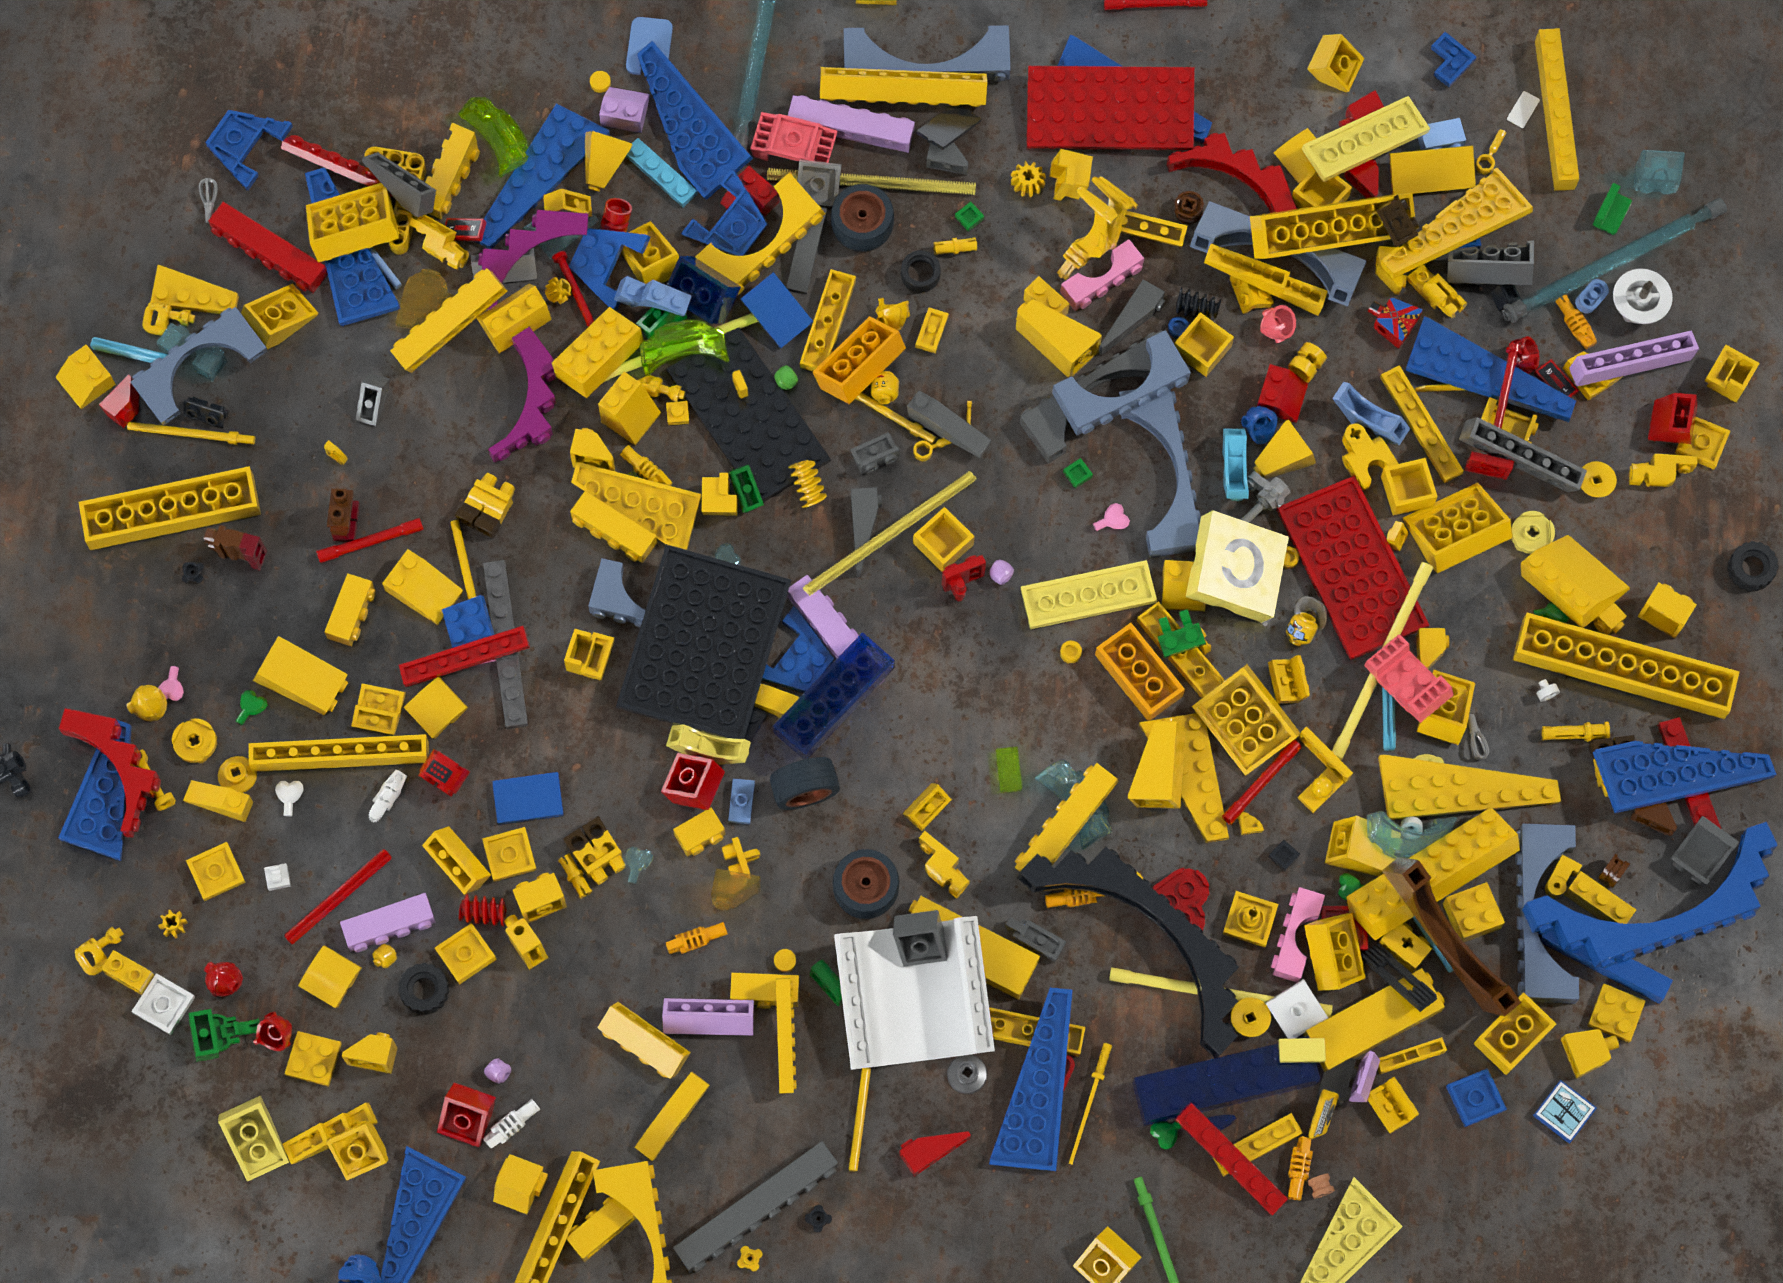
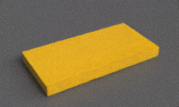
(1432, 170)

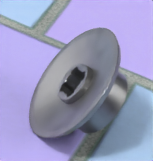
(1314, 608)
(959, 1081)

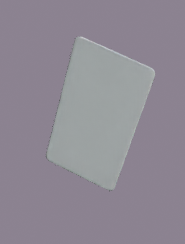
(1523, 109)

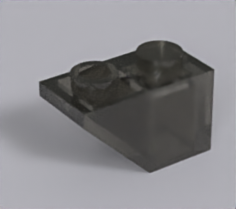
(1338, 1080)

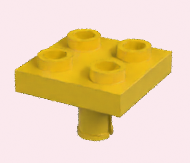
(1250, 919)

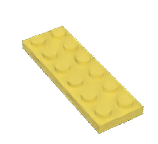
(1365, 138)
(1088, 594)

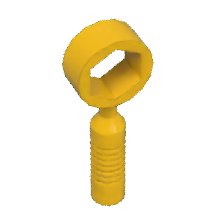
(1492, 149)
(940, 443)

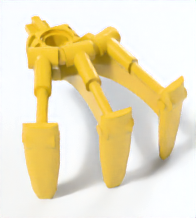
(1105, 228)

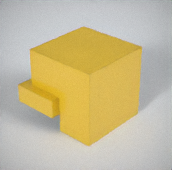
(1071, 172)
(1731, 373)
(716, 496)
(588, 654)
(519, 1183)

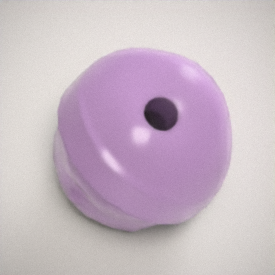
(1001, 572)
(497, 1071)

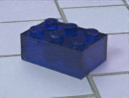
(709, 290)

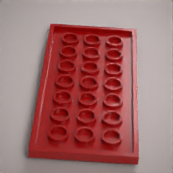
(1110, 107)
(1350, 565)

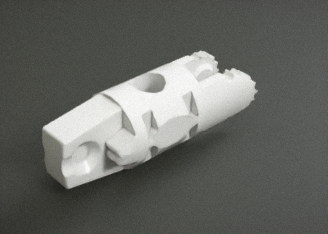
(387, 795)

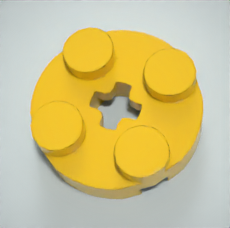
(191, 729)

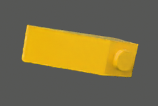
(219, 800)

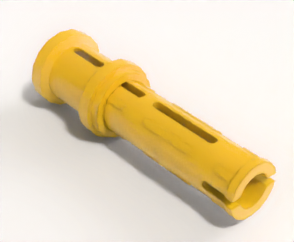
(1586, 731)

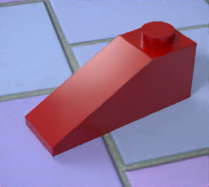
(928, 1150)

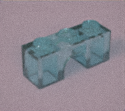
(208, 360)

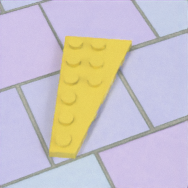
(1352, 1237)

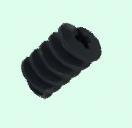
(1197, 305)

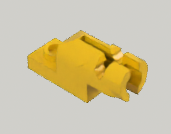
(440, 241)
(1436, 291)
(1661, 470)
(942, 864)

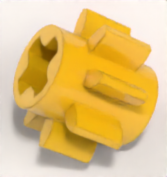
(558, 290)
(174, 930)

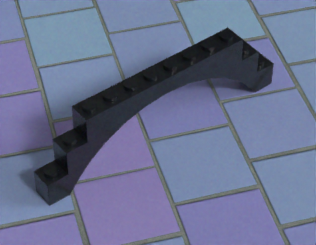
(1118, 880)

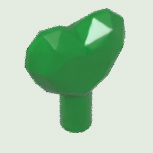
(1552, 612)
(250, 705)
(1348, 885)
(1165, 1133)

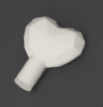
(288, 794)

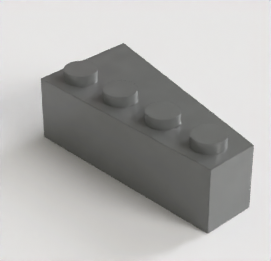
(1492, 265)

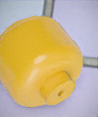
(384, 956)

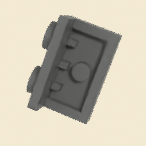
(875, 453)

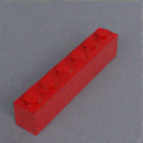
(267, 247)

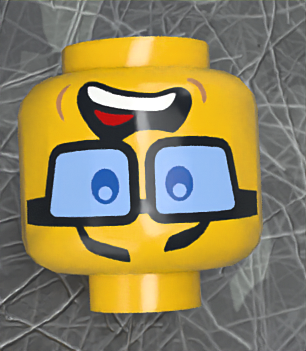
(1301, 629)

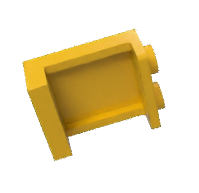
(1513, 422)

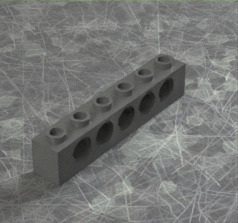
(1524, 454)

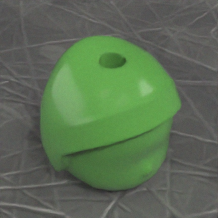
(786, 377)

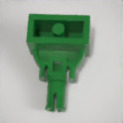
(216, 1033)

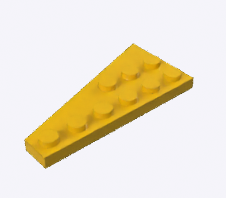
(652, 505)
(1199, 778)

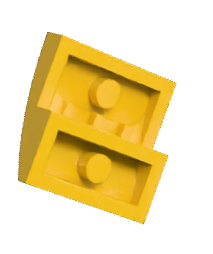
(1293, 157)
(436, 707)
(378, 709)
(329, 976)

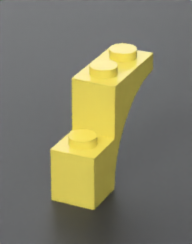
(695, 742)

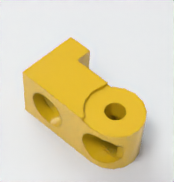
(1557, 881)

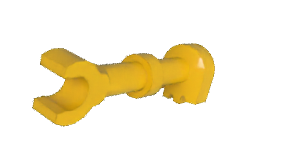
(163, 800)

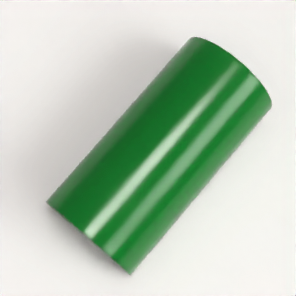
(745, 488)
(827, 980)

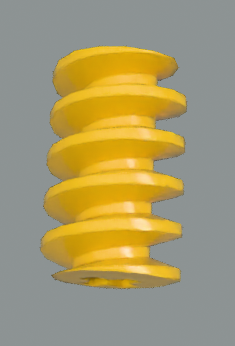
(808, 482)

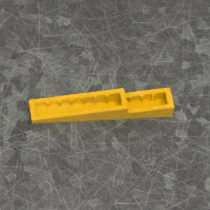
(1267, 278)

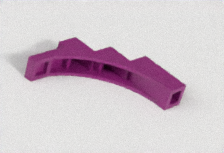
(548, 226)
(539, 398)

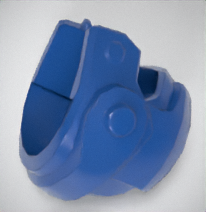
(359, 1270)

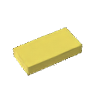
(1302, 1050)

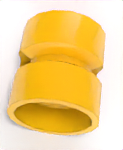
(1308, 360)

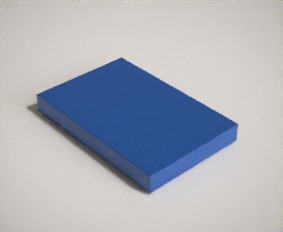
(776, 310)
(528, 798)

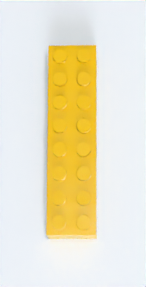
(1321, 227)
(169, 508)
(1450, 863)

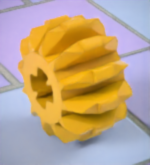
(1020, 181)

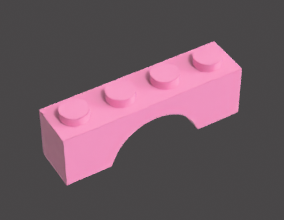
(1081, 289)
(1291, 961)

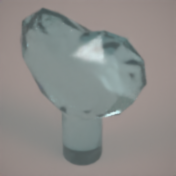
(726, 553)
(637, 861)

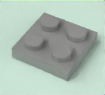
(820, 180)

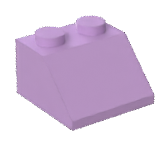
(624, 109)

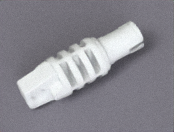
(510, 1124)

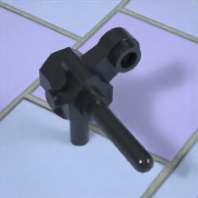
(11, 769)

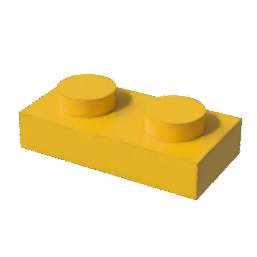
(932, 330)

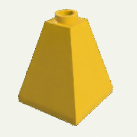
(602, 158)
(1284, 453)

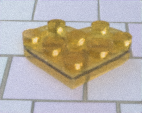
(420, 297)

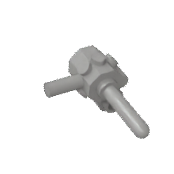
(1269, 497)

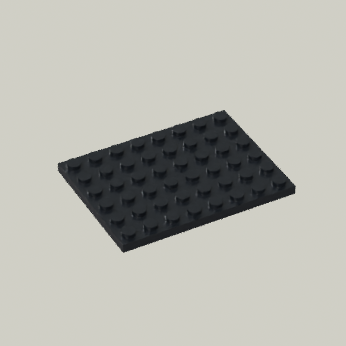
(704, 643)

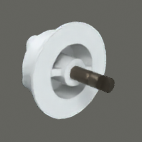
(1642, 296)

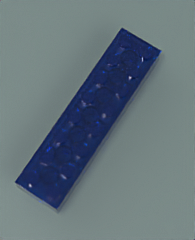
(1220, 1083)

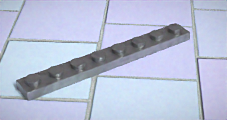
(508, 665)

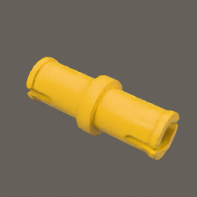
(955, 246)
(575, 876)

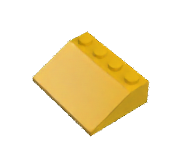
(351, 222)
(1458, 527)
(1573, 580)
(1246, 719)

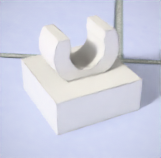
(277, 877)

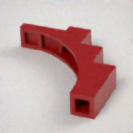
(1217, 155)
(102, 734)

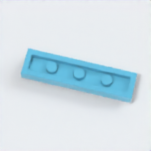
(661, 173)

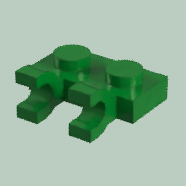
(1181, 639)

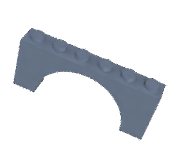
(157, 382)
(1089, 410)
(610, 597)

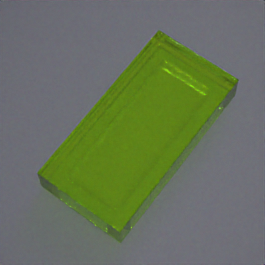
(1008, 769)

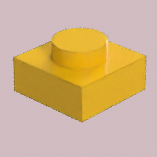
(677, 413)
(1397, 535)

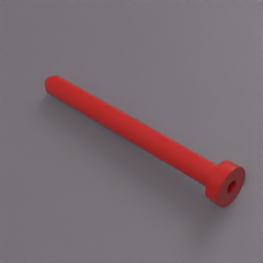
(560, 258)

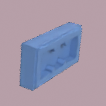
(741, 801)

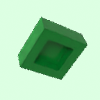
(969, 216)
(1077, 473)

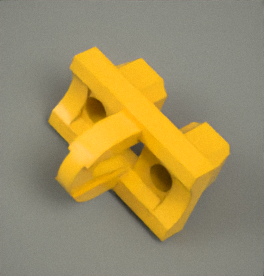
(735, 850)

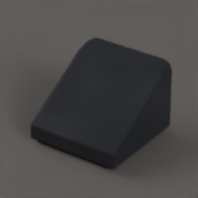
(1504, 294)

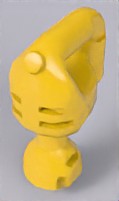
(164, 315)
(654, 387)
(95, 948)

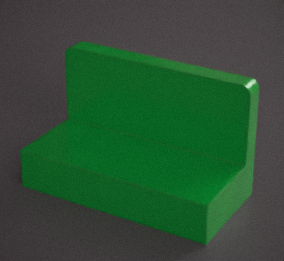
(1612, 211)

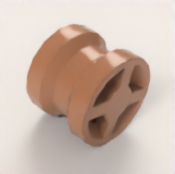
(1321, 1186)

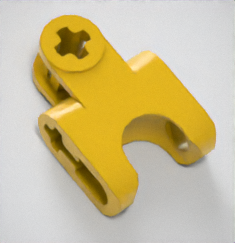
(1364, 453)

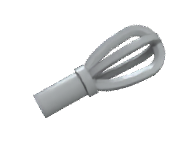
(209, 204)
(1475, 731)

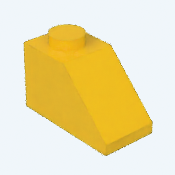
(567, 201)
(1431, 645)

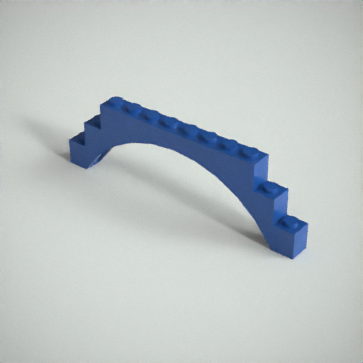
(1616, 941)

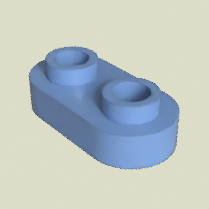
(1592, 296)

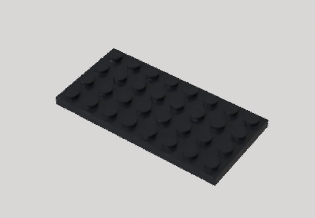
(752, 430)

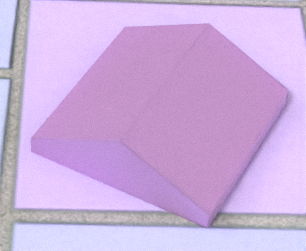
(1364, 1077)

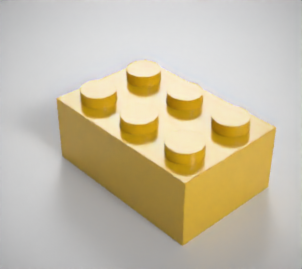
(1515, 1034)

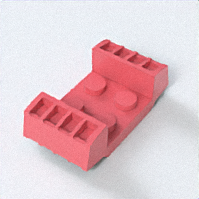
(792, 139)
(1408, 679)

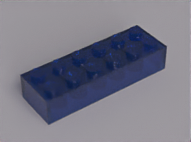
(834, 696)

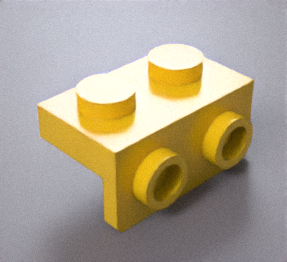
(1250, 296)
(1289, 680)
(1392, 1105)

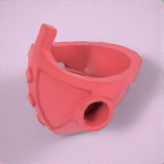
(1278, 323)

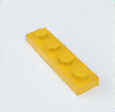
(1267, 1139)

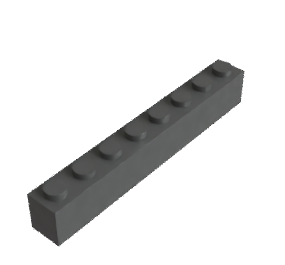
(755, 1207)

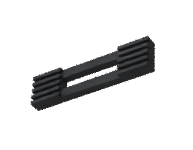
(1379, 957)

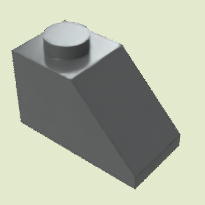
(947, 160)
(372, 398)

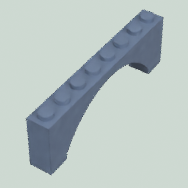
(987, 57)
(1334, 268)
(1180, 526)
(1540, 975)

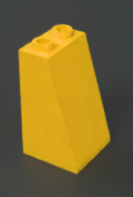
(1057, 337)
(301, 676)
(1160, 768)

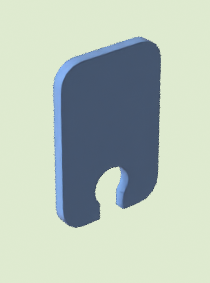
(642, 33)

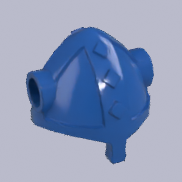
(1257, 424)

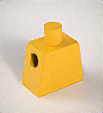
(525, 941)
(1588, 1050)

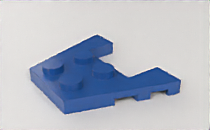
(237, 136)
(739, 224)
(598, 255)
(804, 659)

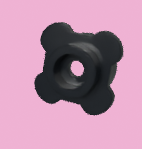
(188, 567)
(818, 1212)

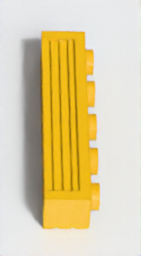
(1411, 1055)

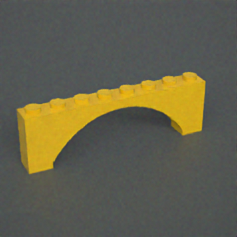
(633, 1188)

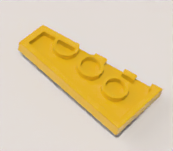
(190, 293)

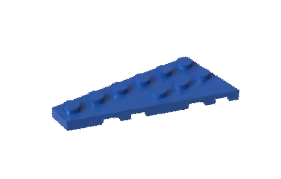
(99, 806)
(419, 1209)

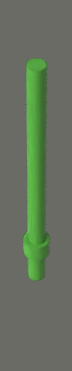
(1145, 1200)

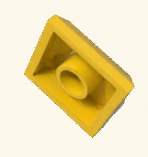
(358, 1149)

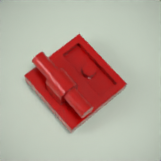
(956, 576)

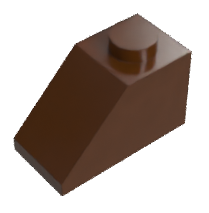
(1656, 817)

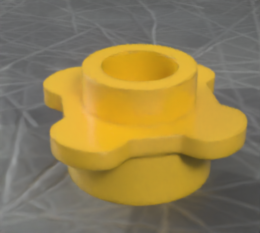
(744, 1262)

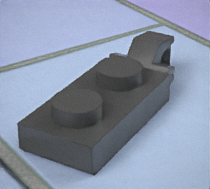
(1036, 938)

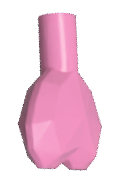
(1113, 518)
(172, 687)

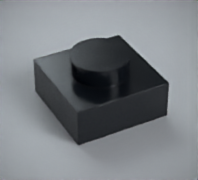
(1284, 855)

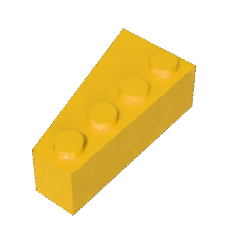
(452, 167)

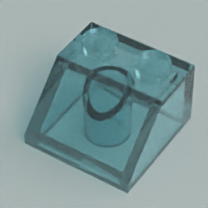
(1658, 171)

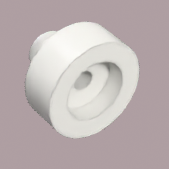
(1547, 691)
(1412, 824)

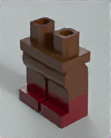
(343, 515)
(236, 545)

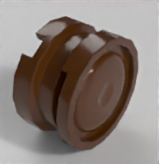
(1189, 207)
(1614, 870)

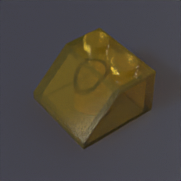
(733, 888)

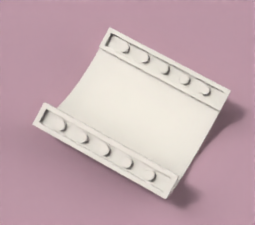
(916, 1009)

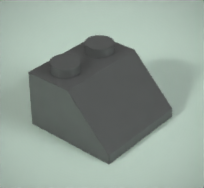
(920, 938)

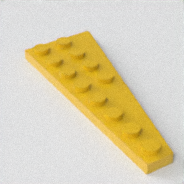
(1477, 213)
(1437, 788)

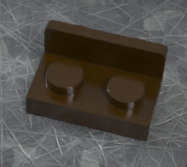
(1397, 221)

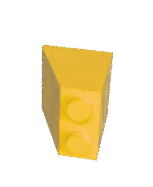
(628, 409)
(1352, 848)

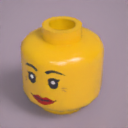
(885, 387)

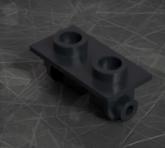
(197, 409)

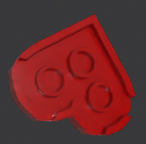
(1187, 892)

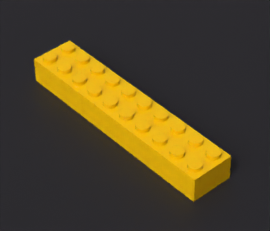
(1626, 665)

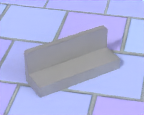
(522, 270)

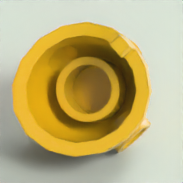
(893, 314)
(148, 703)

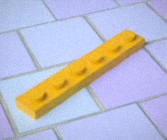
(1421, 424)

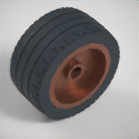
(862, 217)
(804, 783)
(863, 900)

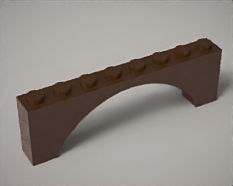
(1414, 887)

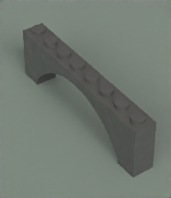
(1047, 421)

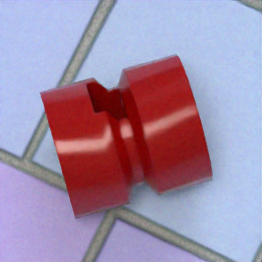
(616, 215)

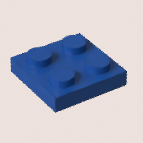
(468, 621)

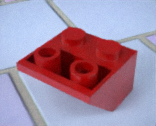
(1673, 418)

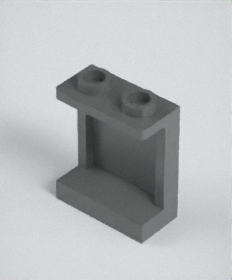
(1703, 851)

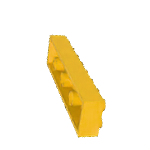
(828, 319)
(1190, 664)
(785, 1029)
(1020, 1029)

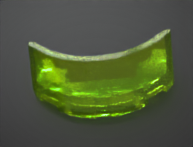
(500, 132)
(682, 339)

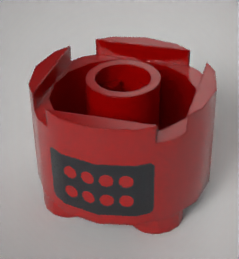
(443, 771)

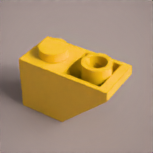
(1395, 284)

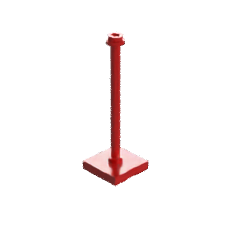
(1488, 464)

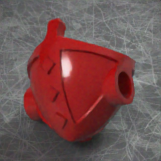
(1530, 356)
(223, 978)
(273, 1032)

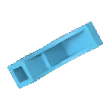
(1235, 469)

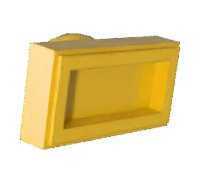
(1320, 790)

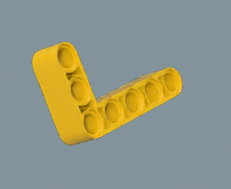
(406, 161)

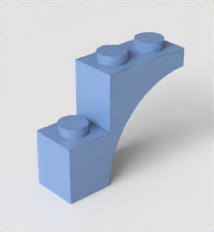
(653, 294)
(1363, 412)

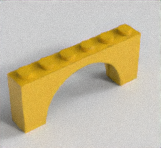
(799, 215)

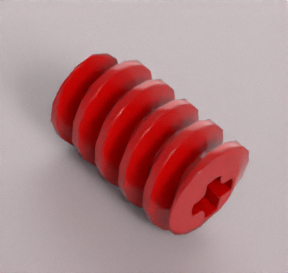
(482, 910)

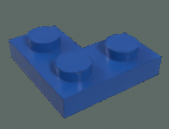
(1456, 59)

